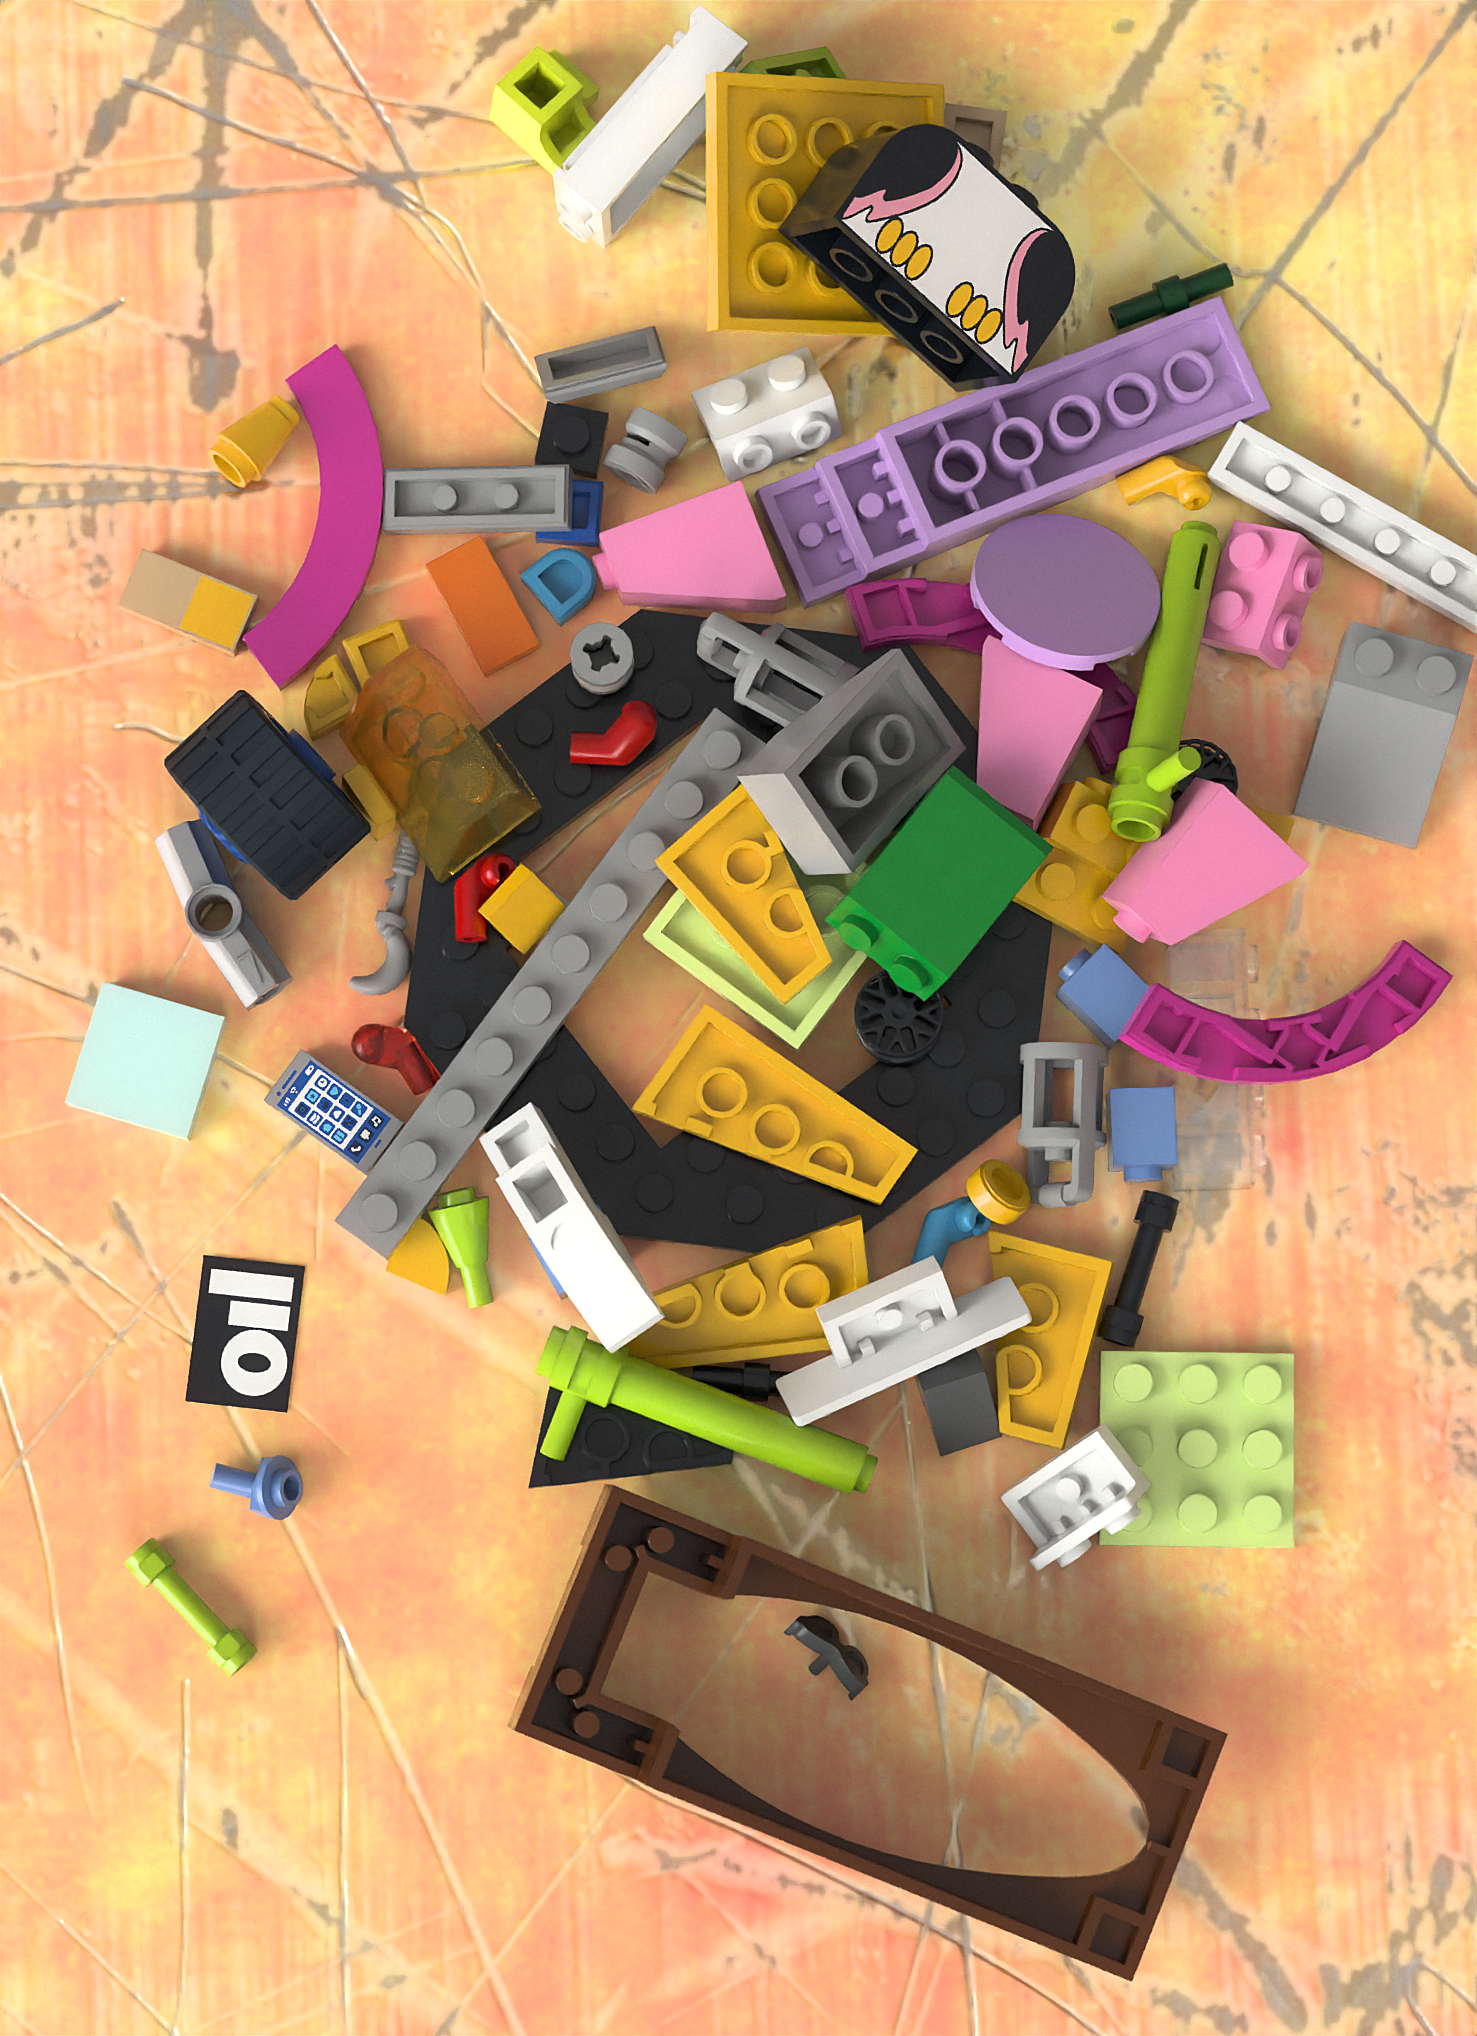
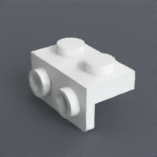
(768, 413)
(1076, 1496)

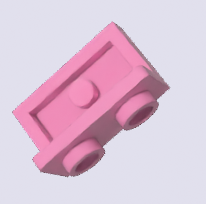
(1262, 592)

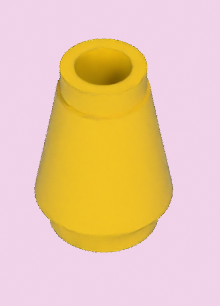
(253, 442)

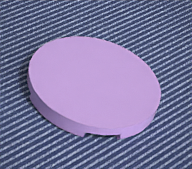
(1065, 591)

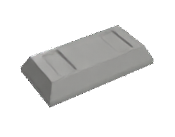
(601, 365)

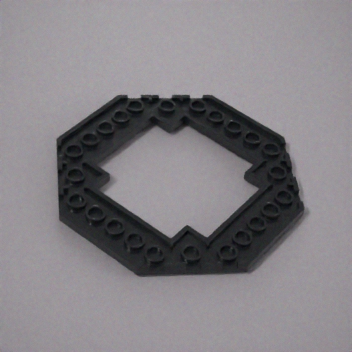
(691, 1185)

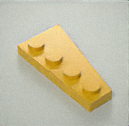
(762, 1105)
(757, 1303)

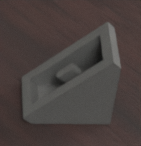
(958, 1403)

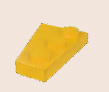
(748, 893)

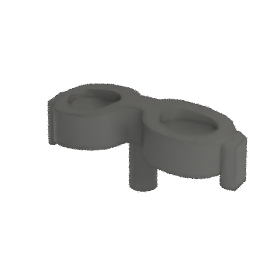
(823, 1639)

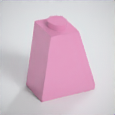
(693, 557)
(1029, 729)
(1200, 867)

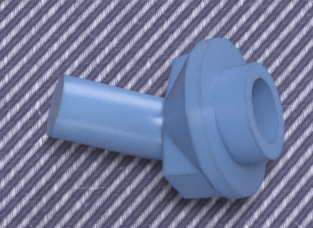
(266, 1489)

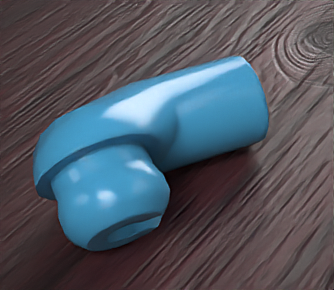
(947, 1226)

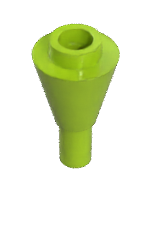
(464, 1227)

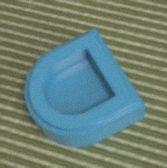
(562, 582)

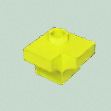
(545, 106)

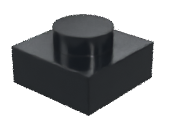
(573, 438)

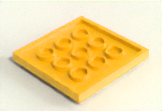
(761, 155)

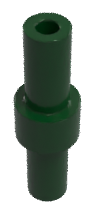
(1170, 296)

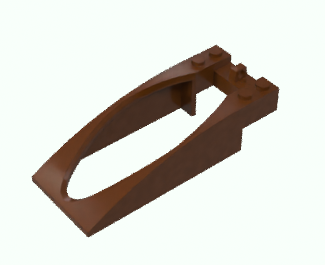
(1086, 1917)

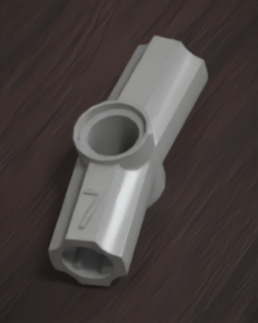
(238, 948)

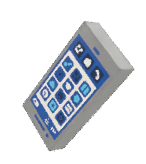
(334, 1112)

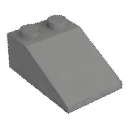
(1382, 734)
(852, 766)

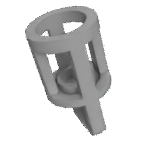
(761, 656)
(1062, 1140)

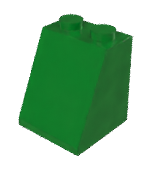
(938, 883)

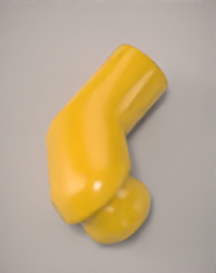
(1170, 476)

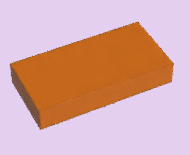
(483, 606)

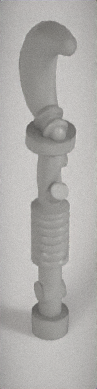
(391, 924)

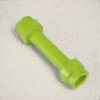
(152, 1566)

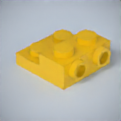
(1080, 865)

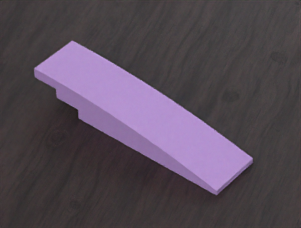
(1010, 451)

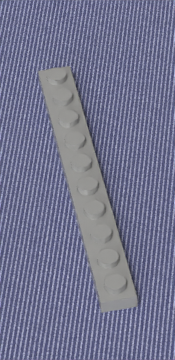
(545, 990)

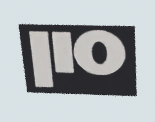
(245, 1333)

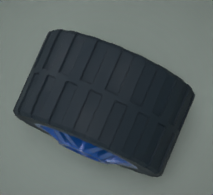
(267, 795)

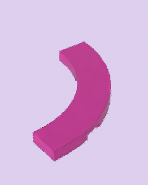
(345, 527)
(944, 616)
(1293, 1046)

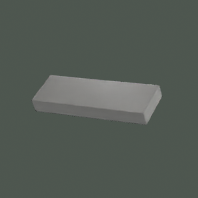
(477, 499)

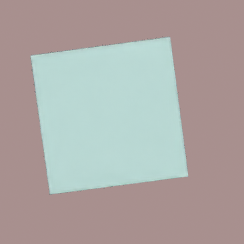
(146, 1061)

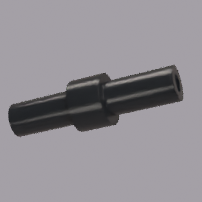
(752, 1381)

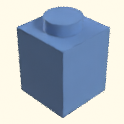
(1101, 992)
(1141, 1132)

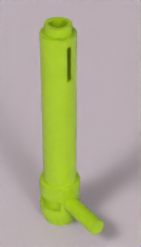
(1152, 761)
(595, 1375)

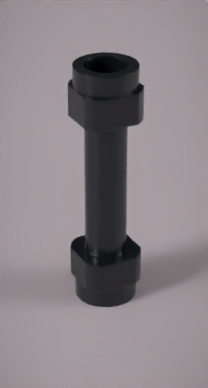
(1155, 1216)

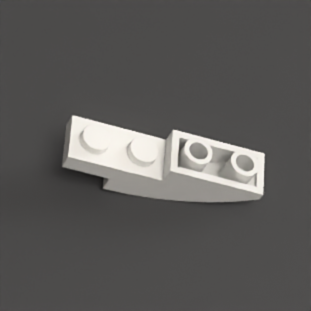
(570, 1228)

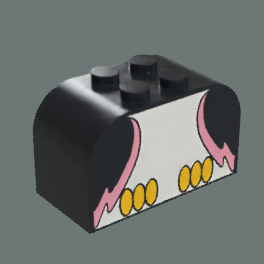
(938, 251)

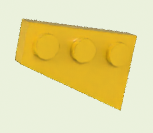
(1046, 1360)

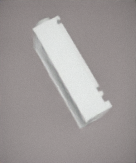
(644, 132)

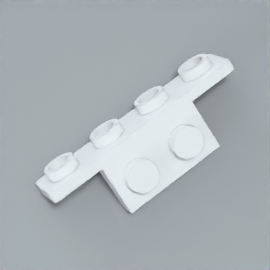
(895, 1333)

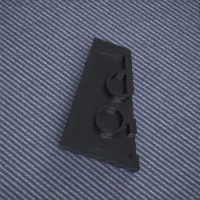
(620, 1445)

